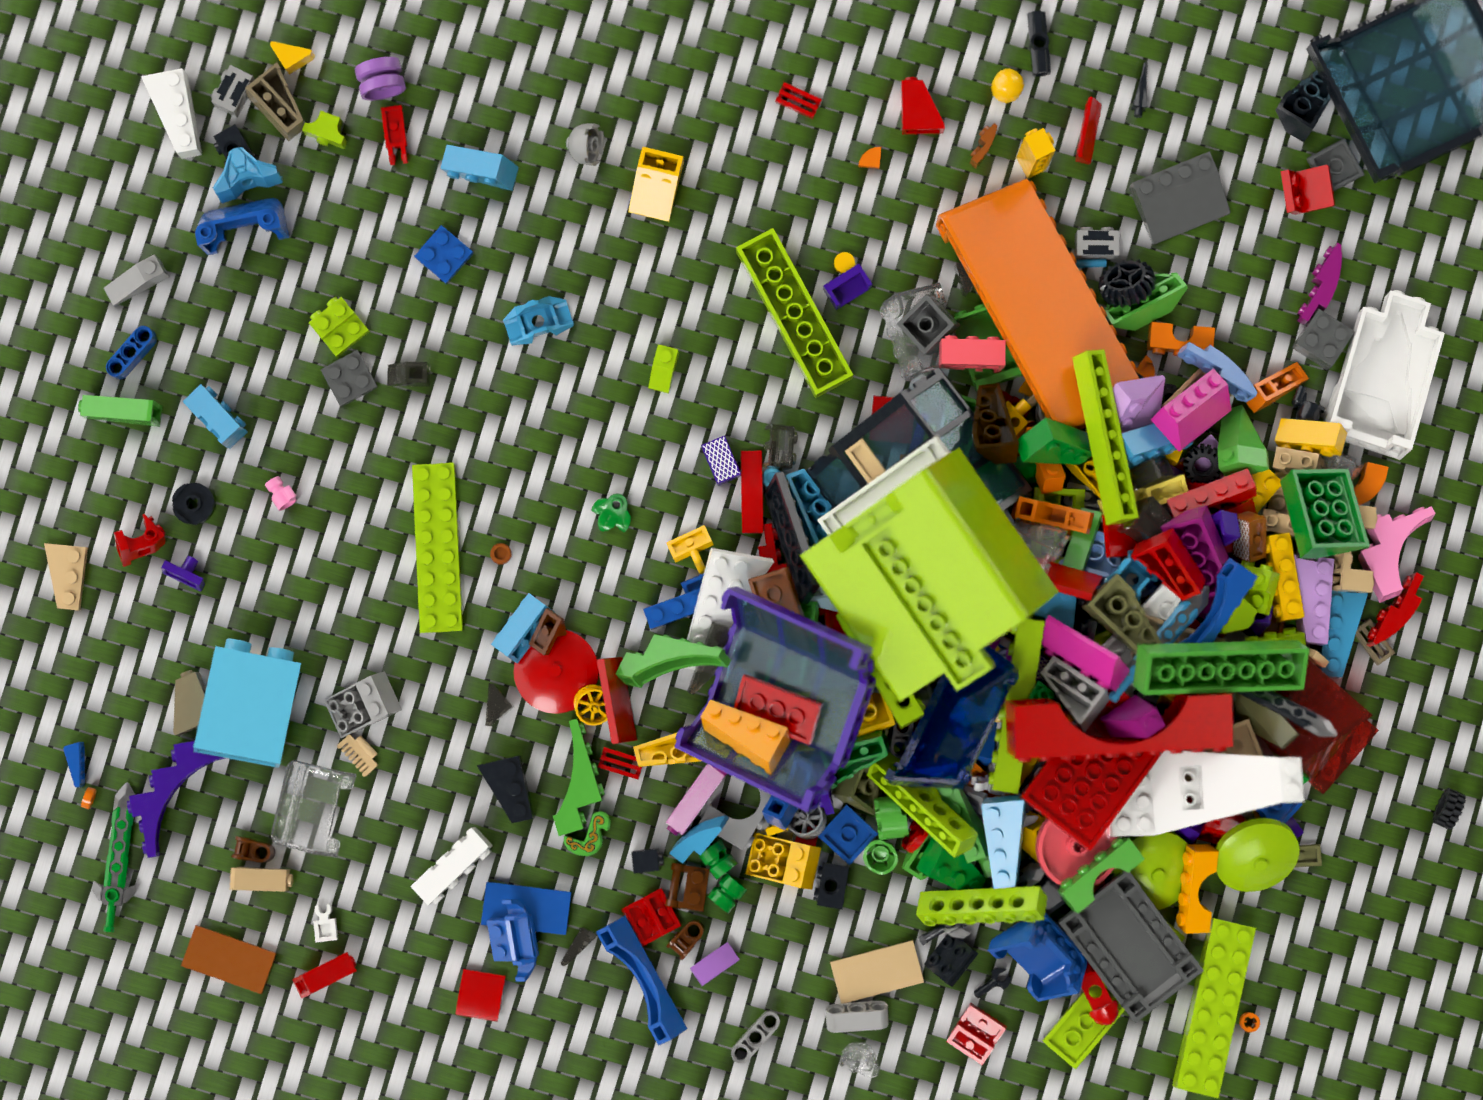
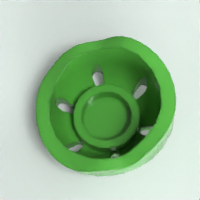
(879, 852)

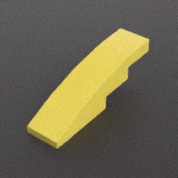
(1160, 491)

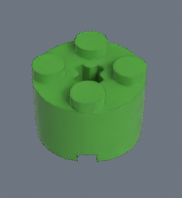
(890, 819)

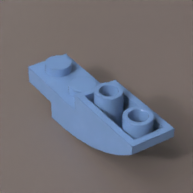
(1211, 358)

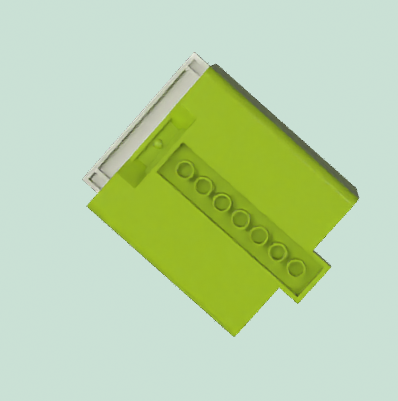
(927, 570)

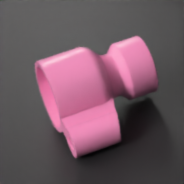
(282, 496)

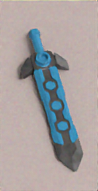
(1168, 633)

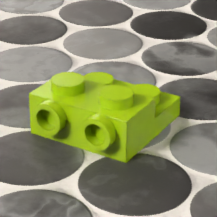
(338, 326)
(1264, 587)

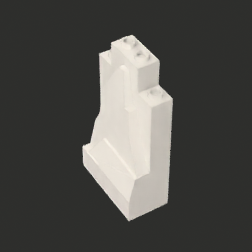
(1386, 375)

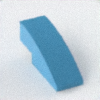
(698, 838)

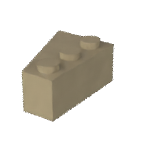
(275, 102)

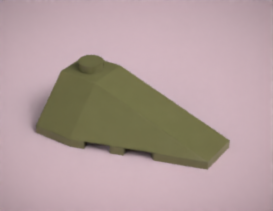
(1120, 614)
(1264, 722)

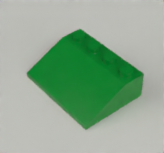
(1323, 512)

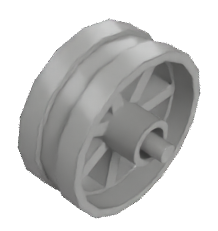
(808, 820)

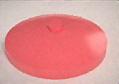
(1063, 856)

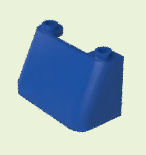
(266, 212)
(1046, 955)

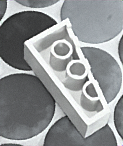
(175, 107)
(452, 866)

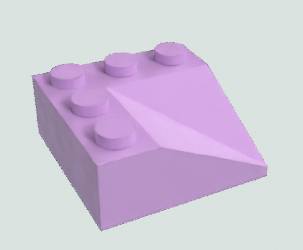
(1138, 401)

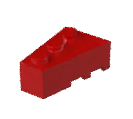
(1171, 563)

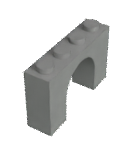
(740, 831)

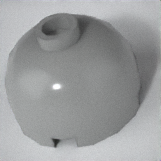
(586, 143)

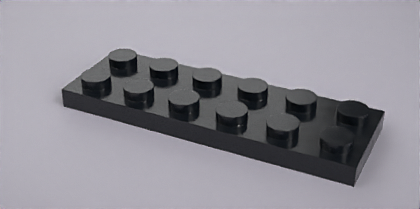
(790, 535)

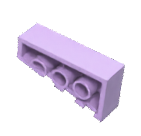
(1316, 590)

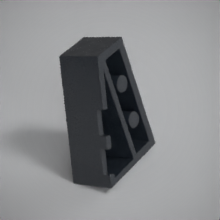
(510, 787)

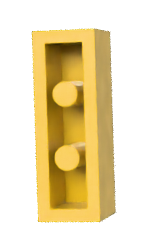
(1311, 436)

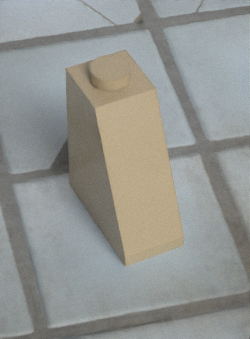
(260, 879)

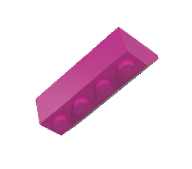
(1194, 410)
(1083, 654)

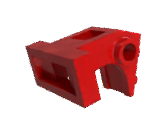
(146, 544)

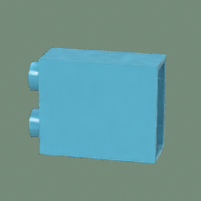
(247, 704)

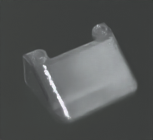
(308, 807)

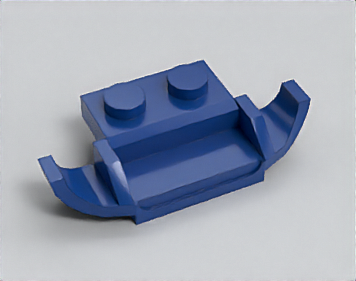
(514, 938)

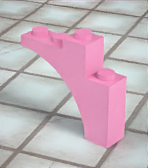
(1384, 554)

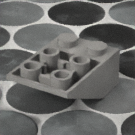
(362, 704)

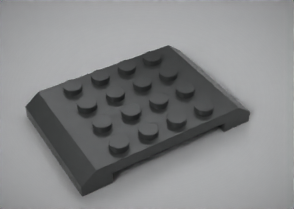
(1131, 946)

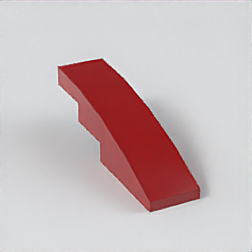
(751, 492)

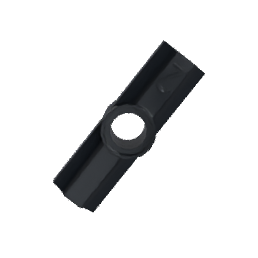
(1038, 31)

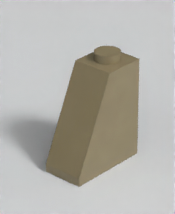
(188, 702)

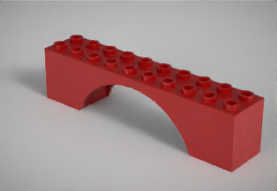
(1192, 722)

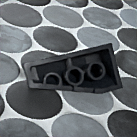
(1303, 106)

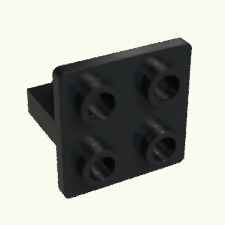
(950, 959)

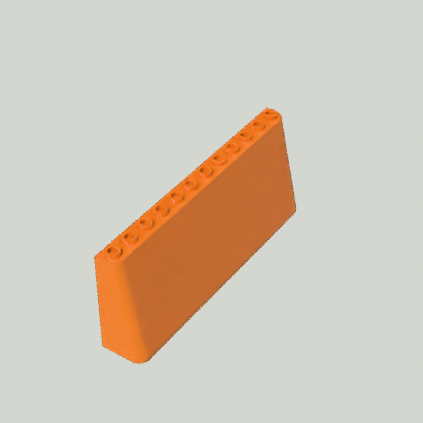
(1034, 294)

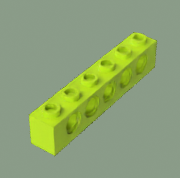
(903, 715)
(926, 810)
(982, 906)

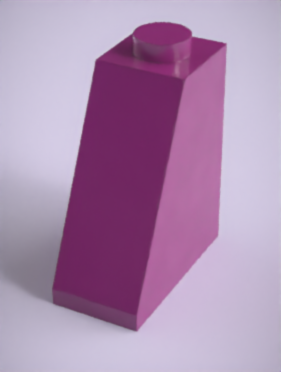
(1132, 719)

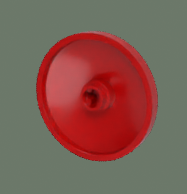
(554, 679)

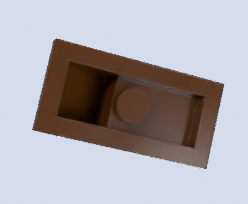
(547, 631)

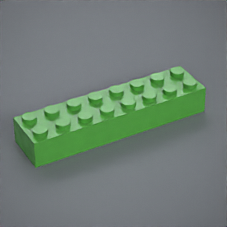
(1220, 667)

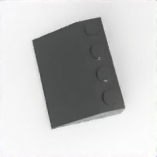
(1180, 198)

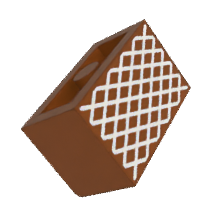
(1252, 543)

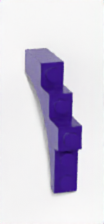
(165, 782)

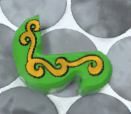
(594, 836)

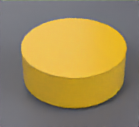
(844, 262)

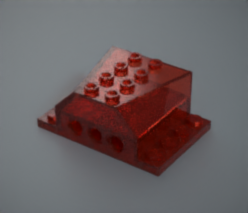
(1327, 757)

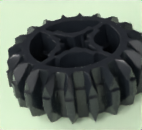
(1127, 283)

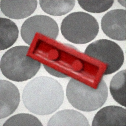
(1088, 131)

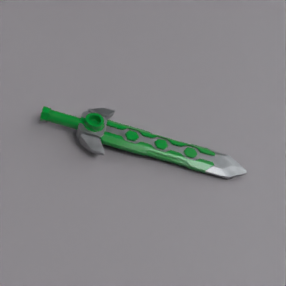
(117, 859)

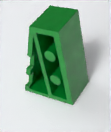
(1054, 444)

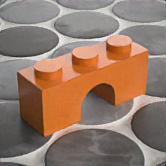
(1162, 338)
(1049, 476)

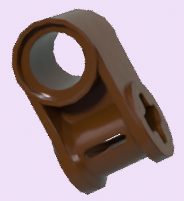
(249, 849)
(685, 939)

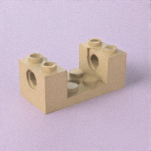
(1284, 461)
(1350, 579)

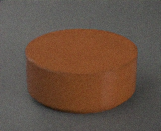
(501, 553)

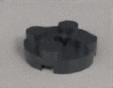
(181, 504)

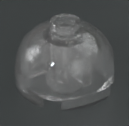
(1342, 462)

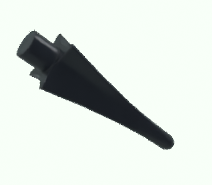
(1140, 99)

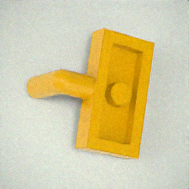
(690, 545)

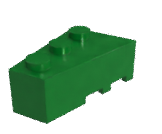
(866, 751)
(949, 870)

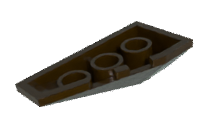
(992, 426)

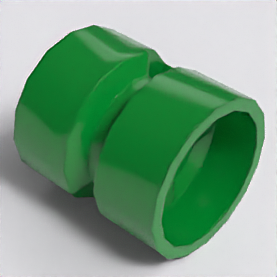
(718, 859)
(727, 893)

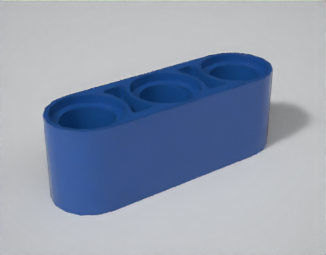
(141, 348)

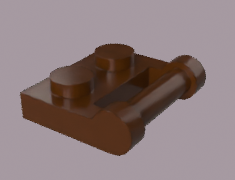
(694, 889)

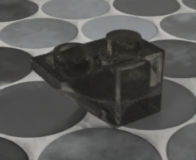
(409, 374)

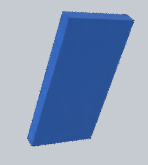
(547, 906)

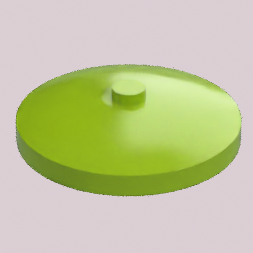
(1257, 854)
(1161, 869)

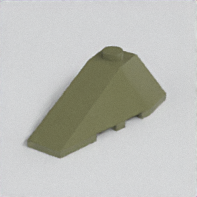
(859, 790)

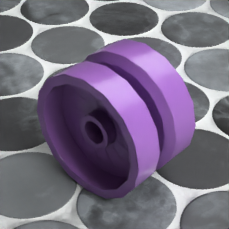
(380, 78)

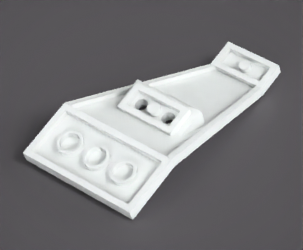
(1218, 786)

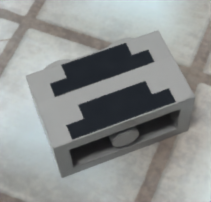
(232, 92)
(1097, 243)

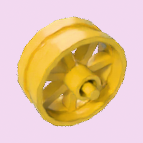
(592, 705)

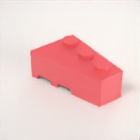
(972, 353)

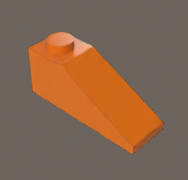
(1277, 386)

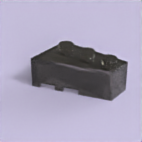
(1150, 520)

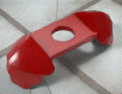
(1103, 1008)

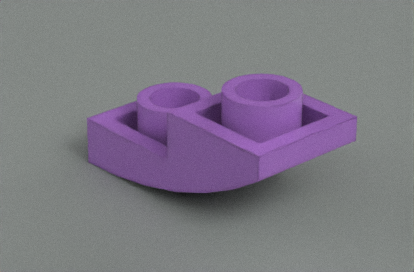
(714, 964)

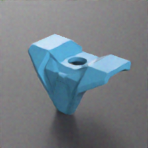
(244, 173)
(552, 309)
(1131, 566)

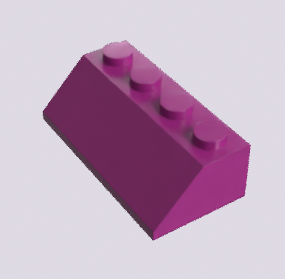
(1202, 542)

